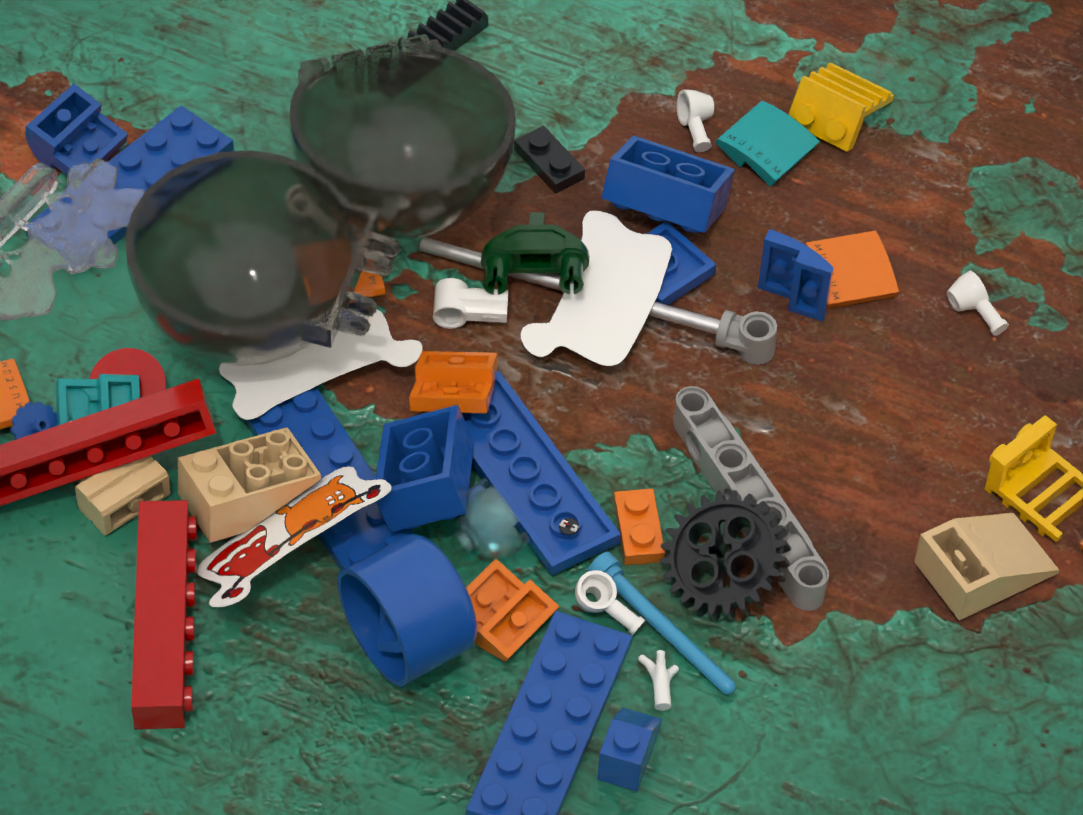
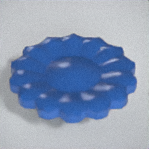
(32, 419)

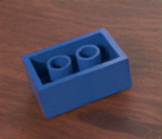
(667, 184)
(427, 467)

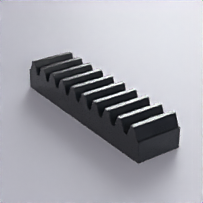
(453, 26)

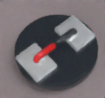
(569, 526)

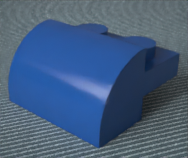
(73, 132)

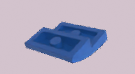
(797, 274)

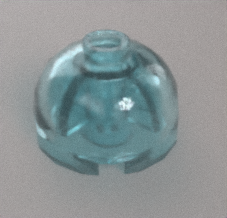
(489, 524)

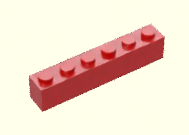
(104, 440)
(162, 615)

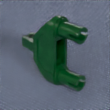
(535, 250)

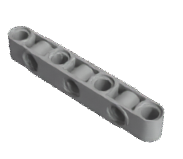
(731, 467)

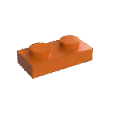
(638, 526)

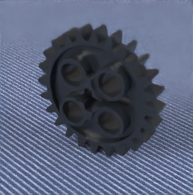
(759, 548)

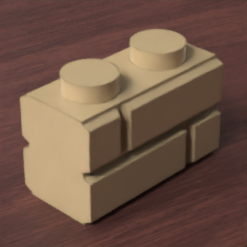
(115, 494)

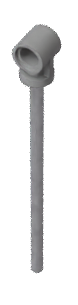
(750, 335)

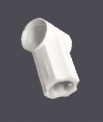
(457, 304)

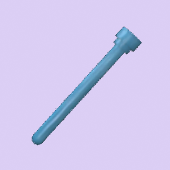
(610, 565)

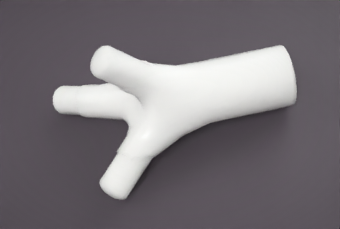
(661, 679)

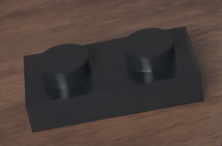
(549, 159)

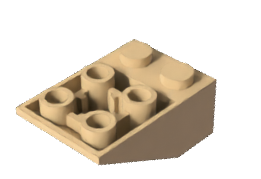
(244, 481)
(981, 561)

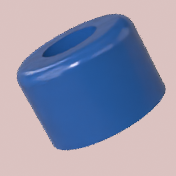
(407, 608)

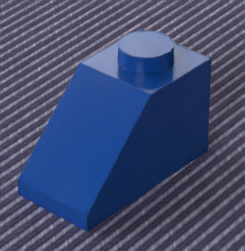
(628, 748)

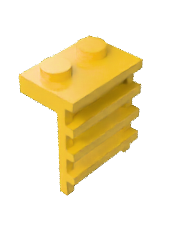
(836, 103)
(1025, 464)

